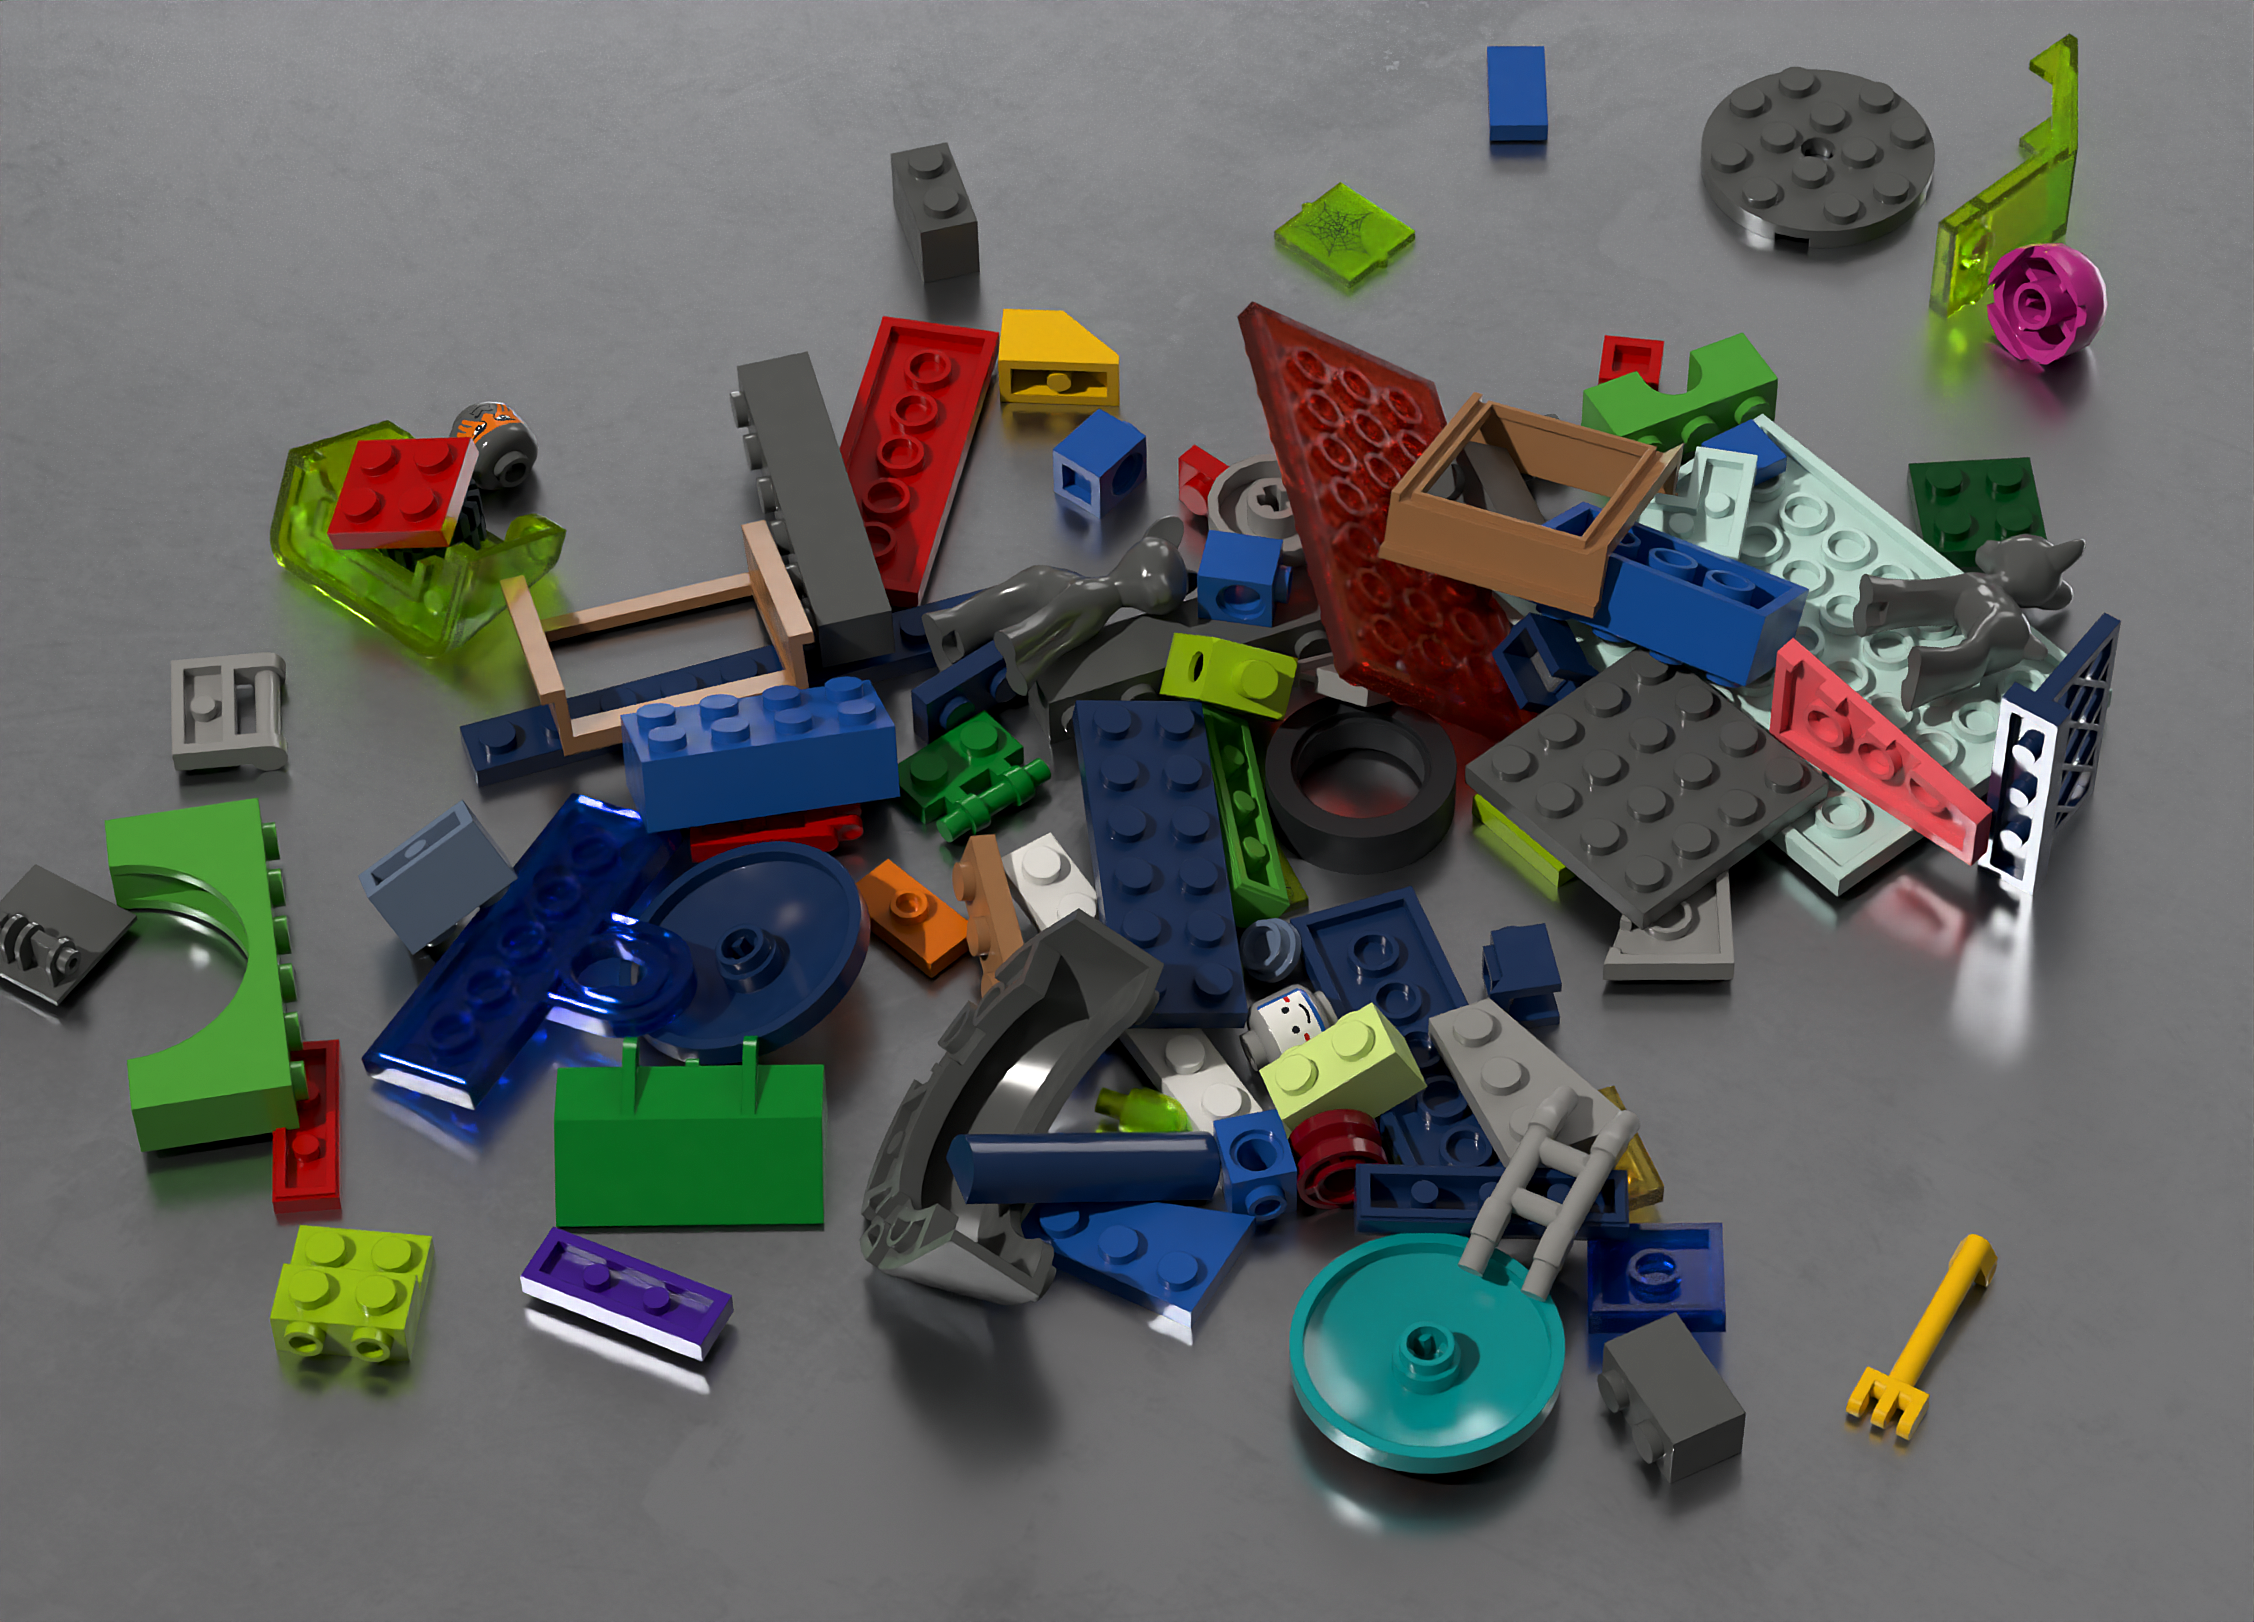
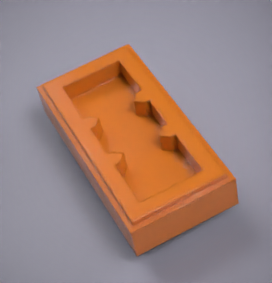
(913, 919)

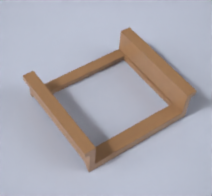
(1511, 552)
(767, 583)

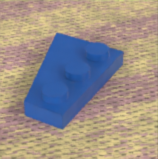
(1144, 1250)

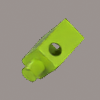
(1231, 678)

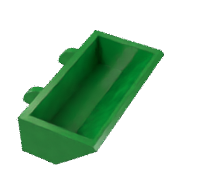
(690, 1143)

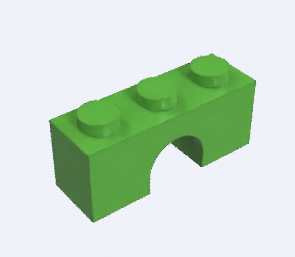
(1724, 389)

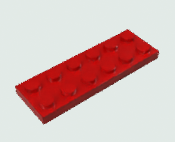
(913, 440)

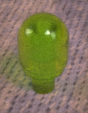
(1142, 1110)

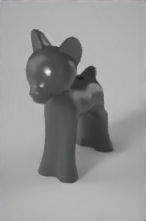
(1985, 606)
(1055, 609)

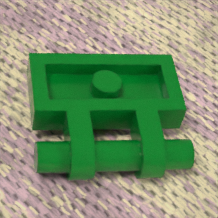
(962, 763)

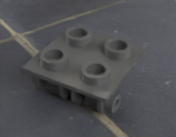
(55, 933)

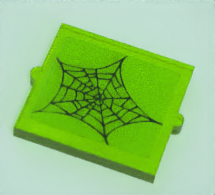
(1344, 235)

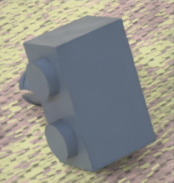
(438, 878)

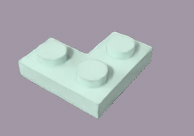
(1715, 503)

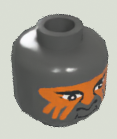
(502, 443)

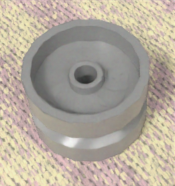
(1255, 503)

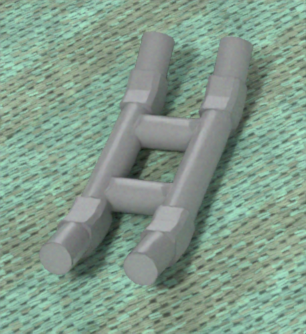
(1560, 1219)

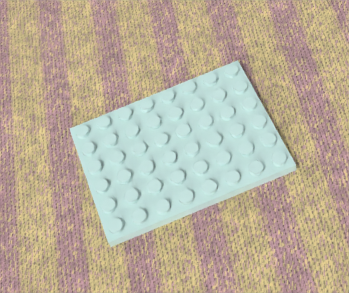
(1824, 537)

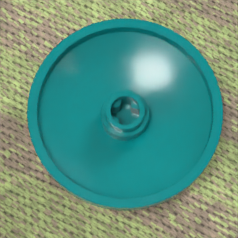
(1423, 1359)

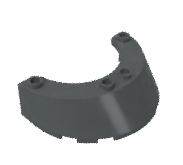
(1002, 1074)

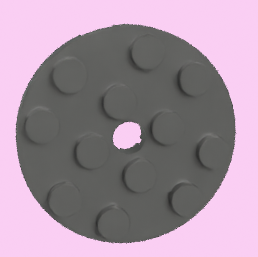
(1766, 184)

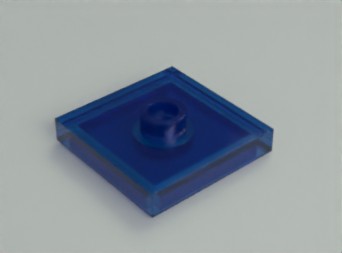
(1656, 1274)

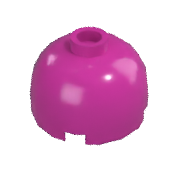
(2046, 301)

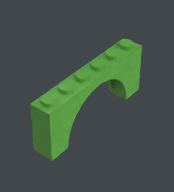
(239, 1068)

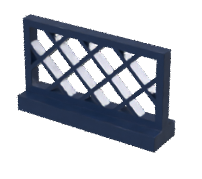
(2047, 757)

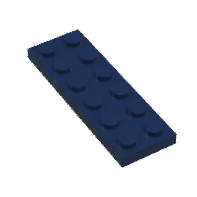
(1162, 853)
(1391, 957)

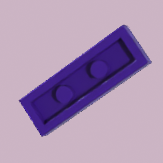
(627, 1293)

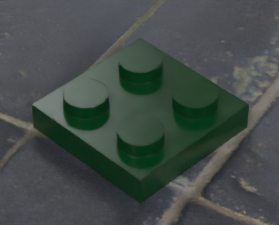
(1973, 502)

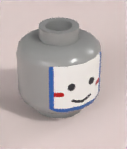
(1284, 1022)

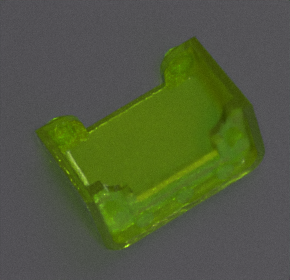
(431, 604)

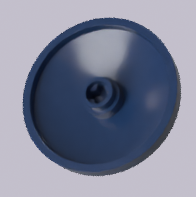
(772, 945)

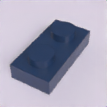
(960, 693)

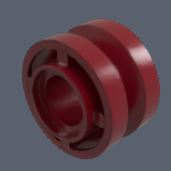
(1327, 1155)

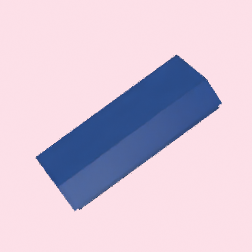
(1517, 93)

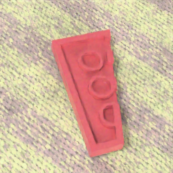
(1862, 749)

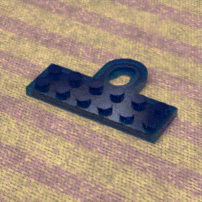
(528, 951)

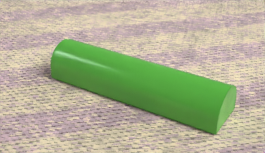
(1244, 819)

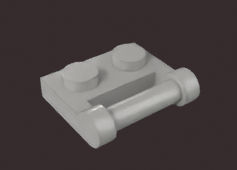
(206, 712)

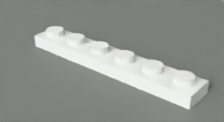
(1175, 1060)

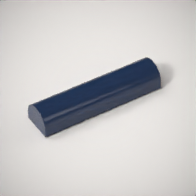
(1085, 1167)
(1449, 1198)

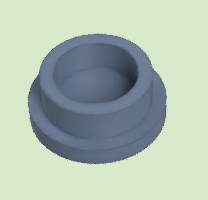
(1270, 949)

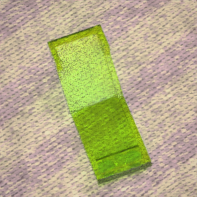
(2024, 204)

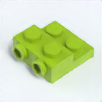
(352, 1293)

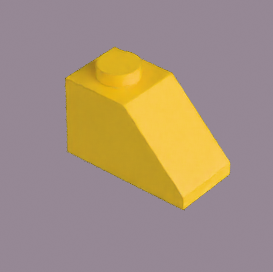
(1054, 361)

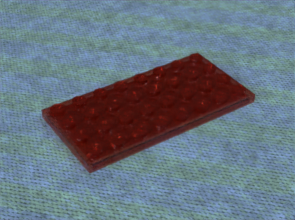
(1343, 442)

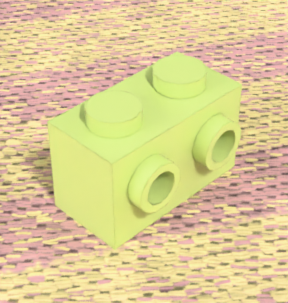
(1349, 1066)

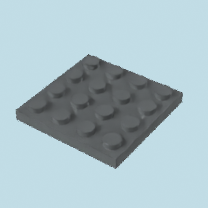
(1646, 784)

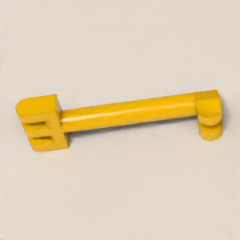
(1970, 1263)

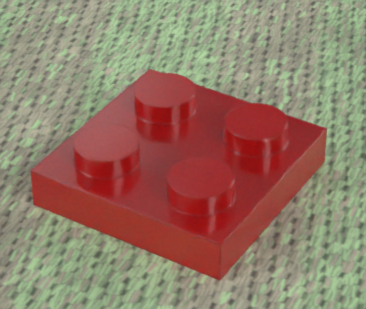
(403, 493)

